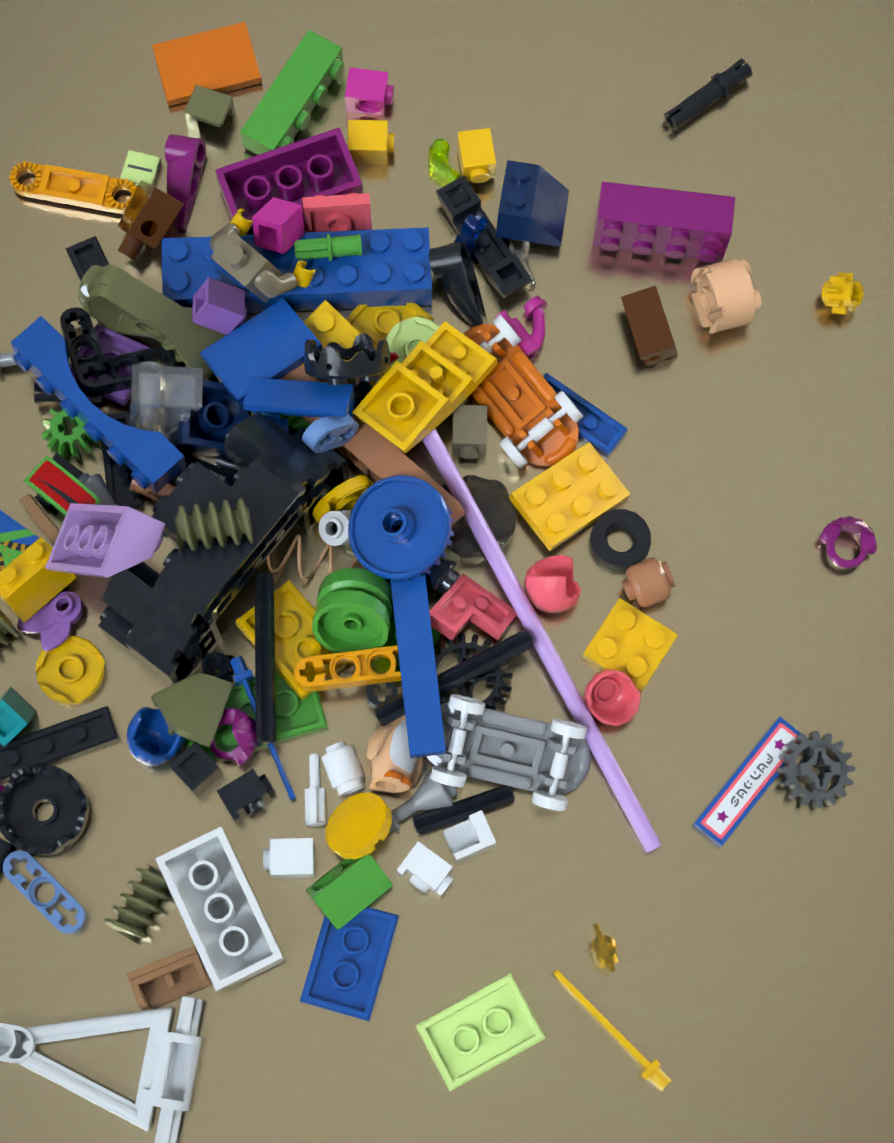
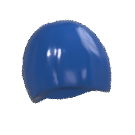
(149, 738)

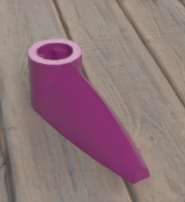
(185, 166)

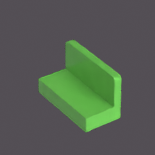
(349, 889)

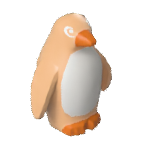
(390, 759)

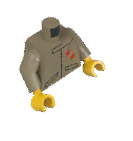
(250, 266)

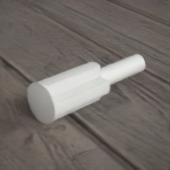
(315, 796)

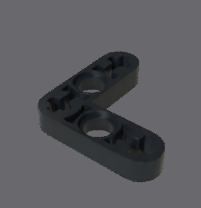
(96, 363)

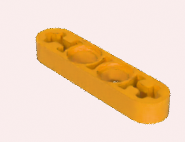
(363, 675)

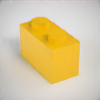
(28, 584)

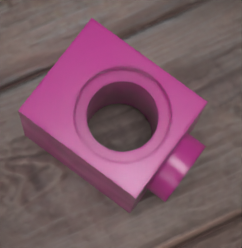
(368, 92)

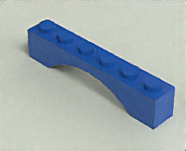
(145, 452)

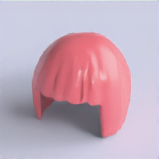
(552, 584)

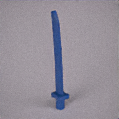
(243, 677)

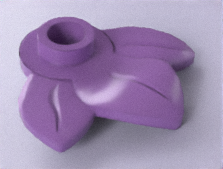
(52, 622)

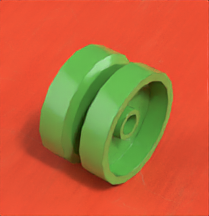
(352, 611)

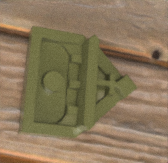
(194, 706)

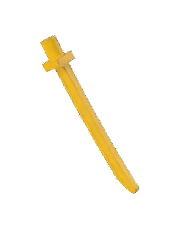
(652, 1070)

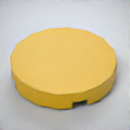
(342, 497)
(71, 671)
(358, 825)

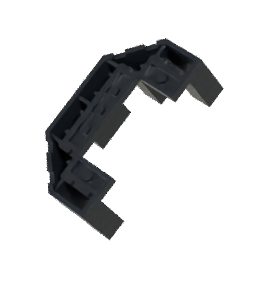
(172, 614)

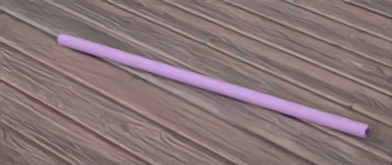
(542, 642)

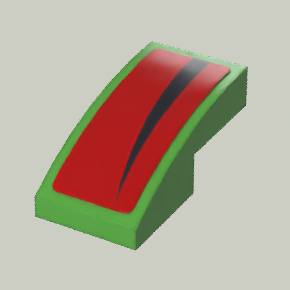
(58, 486)

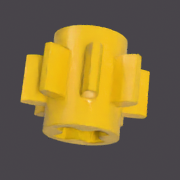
(842, 293)

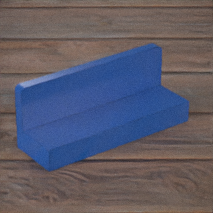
(299, 398)

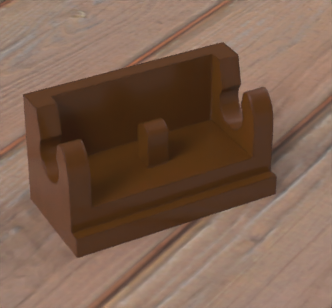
(649, 325)

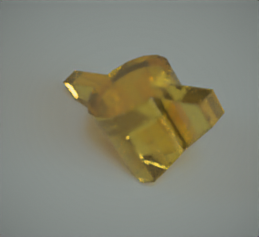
(604, 950)

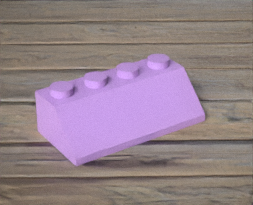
(104, 540)

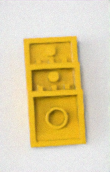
(425, 387)

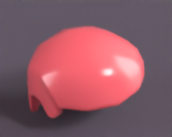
(612, 697)

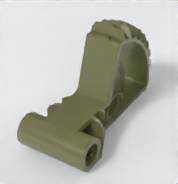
(138, 310)

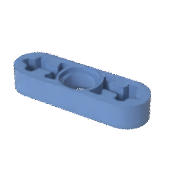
(33, 867)

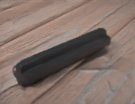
(463, 808)

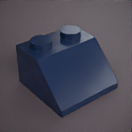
(531, 205)
(207, 428)

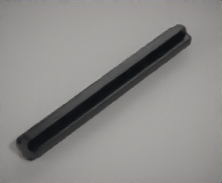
(264, 658)
(462, 672)

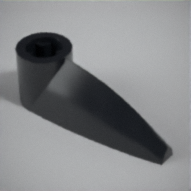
(456, 272)

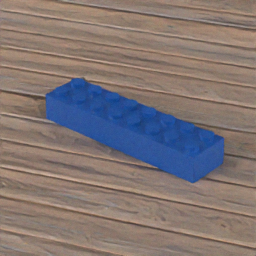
(388, 273)

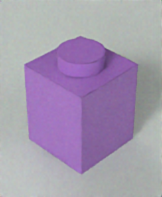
(219, 306)

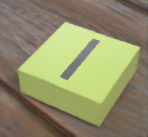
(141, 167)

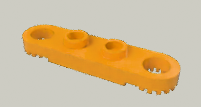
(71, 186)

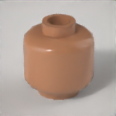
(648, 582)

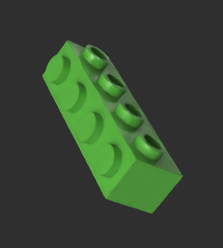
(293, 95)

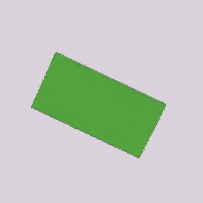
(293, 716)

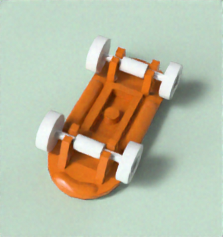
(521, 403)

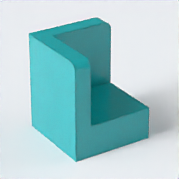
(14, 715)

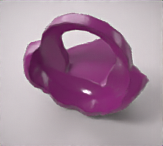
(856, 526)
(244, 732)

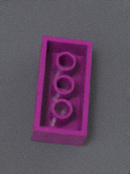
(288, 173)
(663, 221)

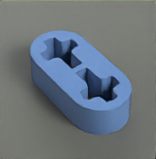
(330, 433)

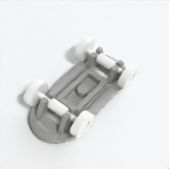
(511, 751)

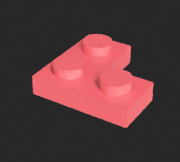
(471, 602)

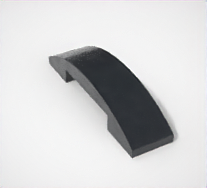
(489, 252)

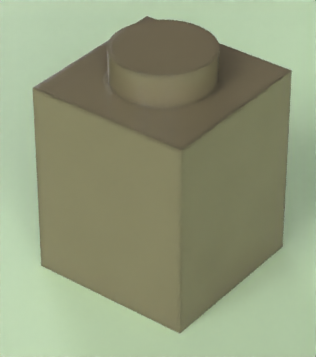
(469, 431)

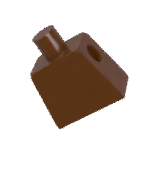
(147, 206)

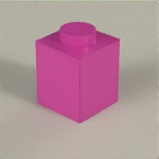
(278, 225)

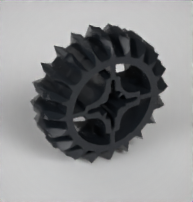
(463, 651)

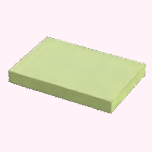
(480, 1032)

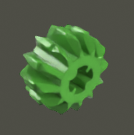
(57, 435)

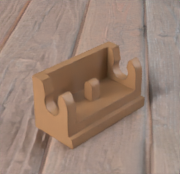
(169, 979)

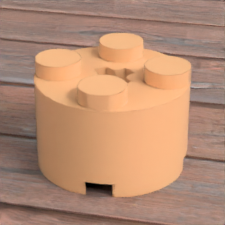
(725, 295)

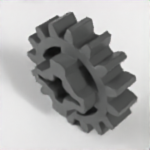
(815, 783)

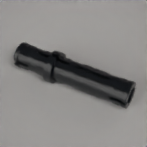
(718, 87)

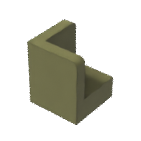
(207, 107)

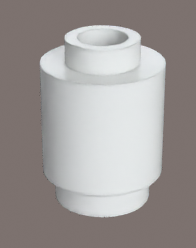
(334, 527)
(343, 768)

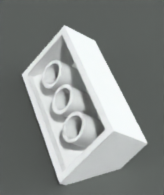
(220, 909)

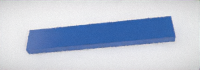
(418, 667)

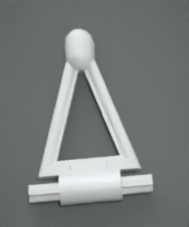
(166, 1069)

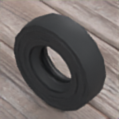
(620, 519)

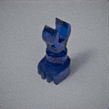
(471, 230)

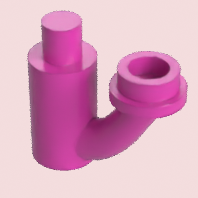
(530, 343)

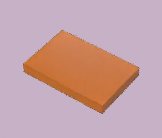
(211, 59)

